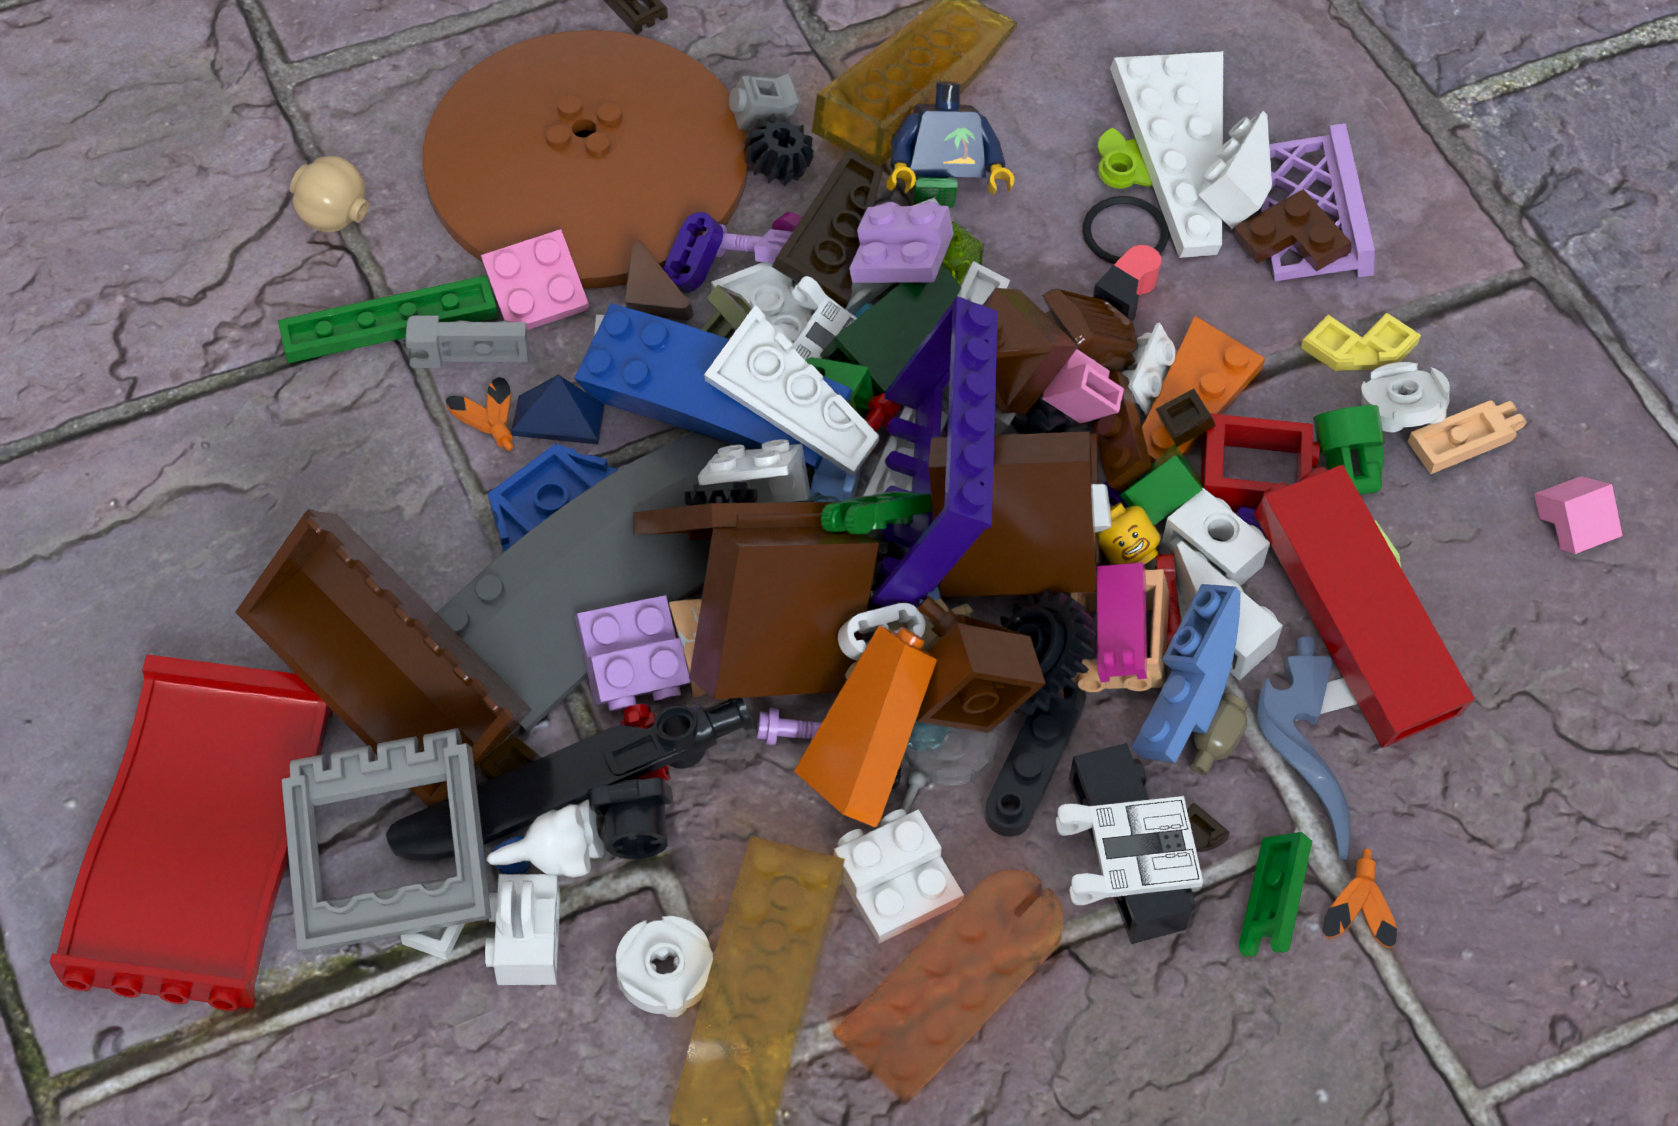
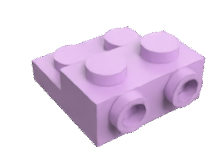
(901, 243)
(632, 652)

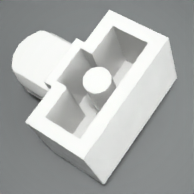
(525, 929)

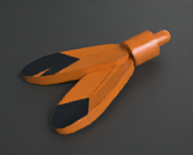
(489, 420)
(1362, 895)

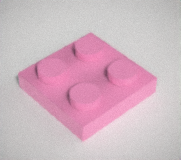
(535, 281)

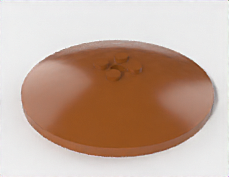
(512, 169)

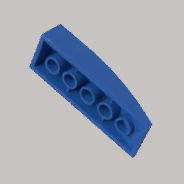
(659, 373)

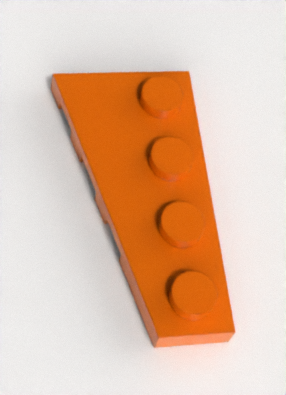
(1212, 366)

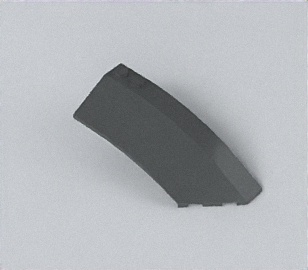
(577, 562)

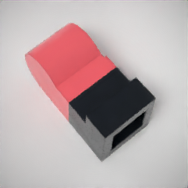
(1129, 278)

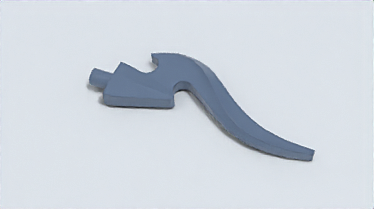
(1304, 700)

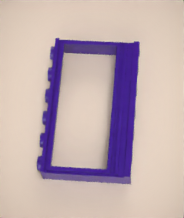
(963, 352)

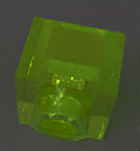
(962, 252)

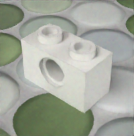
(1209, 517)

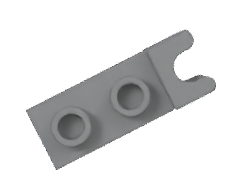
(464, 341)

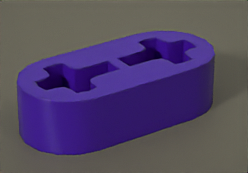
(694, 251)

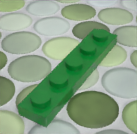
(383, 318)

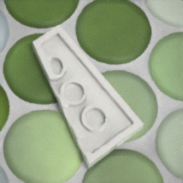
(780, 386)

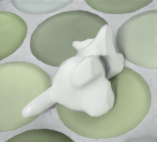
(557, 843)

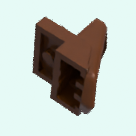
(1095, 327)

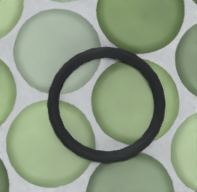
(1122, 200)

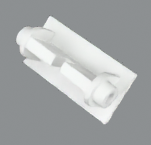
(1152, 364)

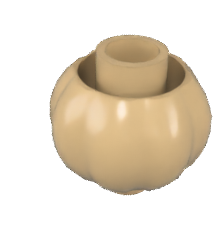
(329, 194)

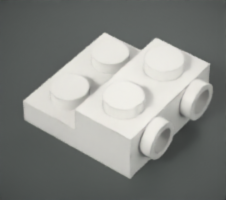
(897, 874)

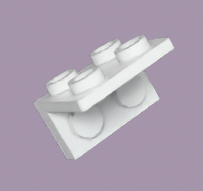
(774, 470)

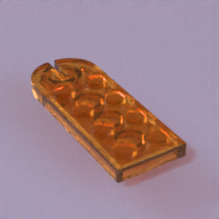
(953, 981)

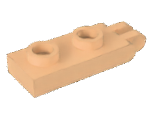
(1466, 435)

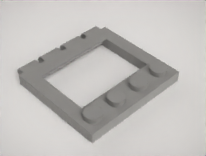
(396, 909)

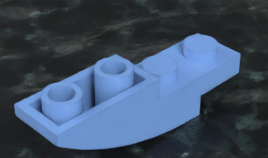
(1200, 669)

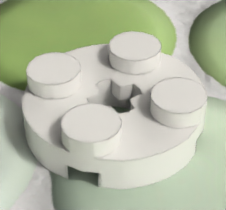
(1424, 399)
(668, 992)

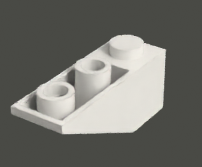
(1242, 175)
(1257, 624)

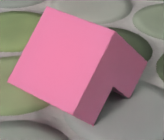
(1084, 390)
(1582, 513)

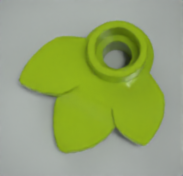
(1121, 161)

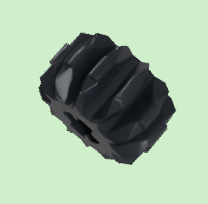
(778, 150)

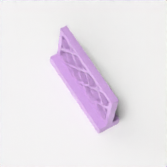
(1344, 190)

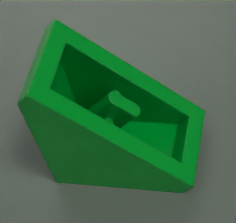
(1164, 486)

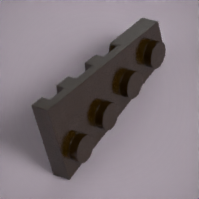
(827, 233)

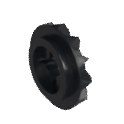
(720, 493)

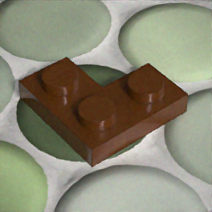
(1296, 223)

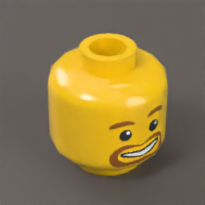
(1130, 538)

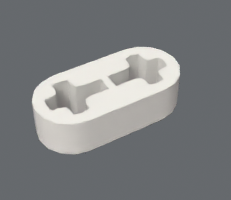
(869, 622)

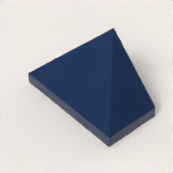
(558, 413)

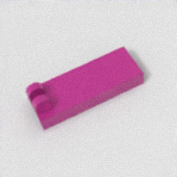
(1121, 621)

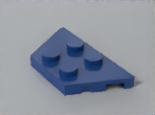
(543, 489)

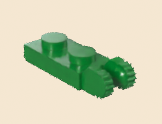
(874, 511)

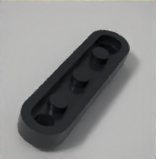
(1032, 764)

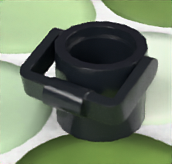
(633, 816)

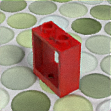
(1253, 434)

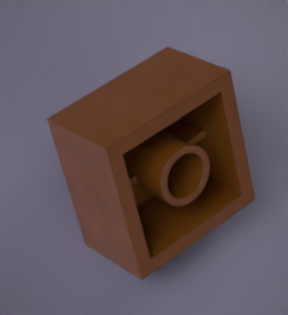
(1028, 350)
(978, 673)

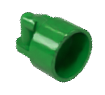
(1352, 431)

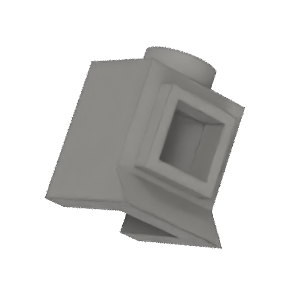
(761, 98)

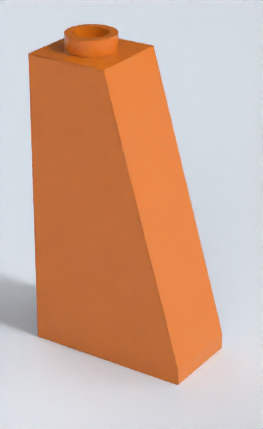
(869, 726)

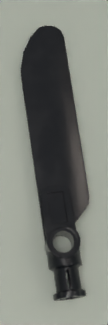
(566, 775)

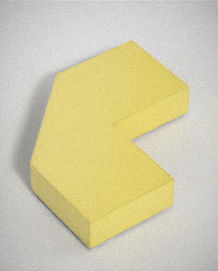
(1345, 350)

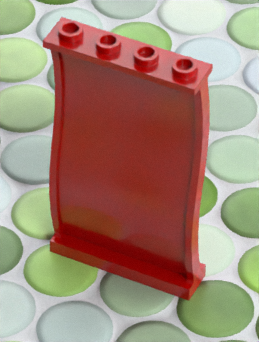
(191, 836)

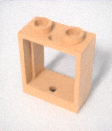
(1157, 600)

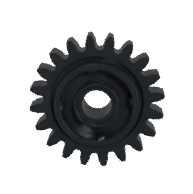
(1059, 637)

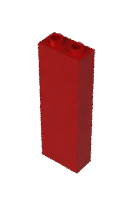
(1362, 605)

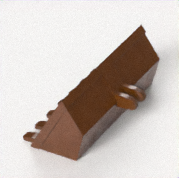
(375, 645)

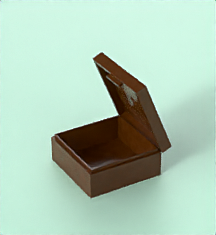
(1040, 517)
(771, 595)

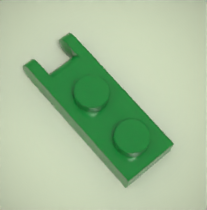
(1275, 892)

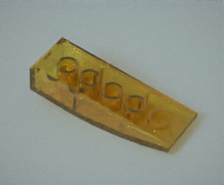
(875, 95)
(759, 986)

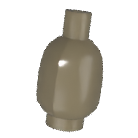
(1223, 733)

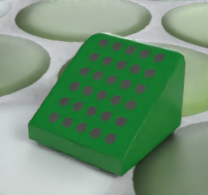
(942, 188)

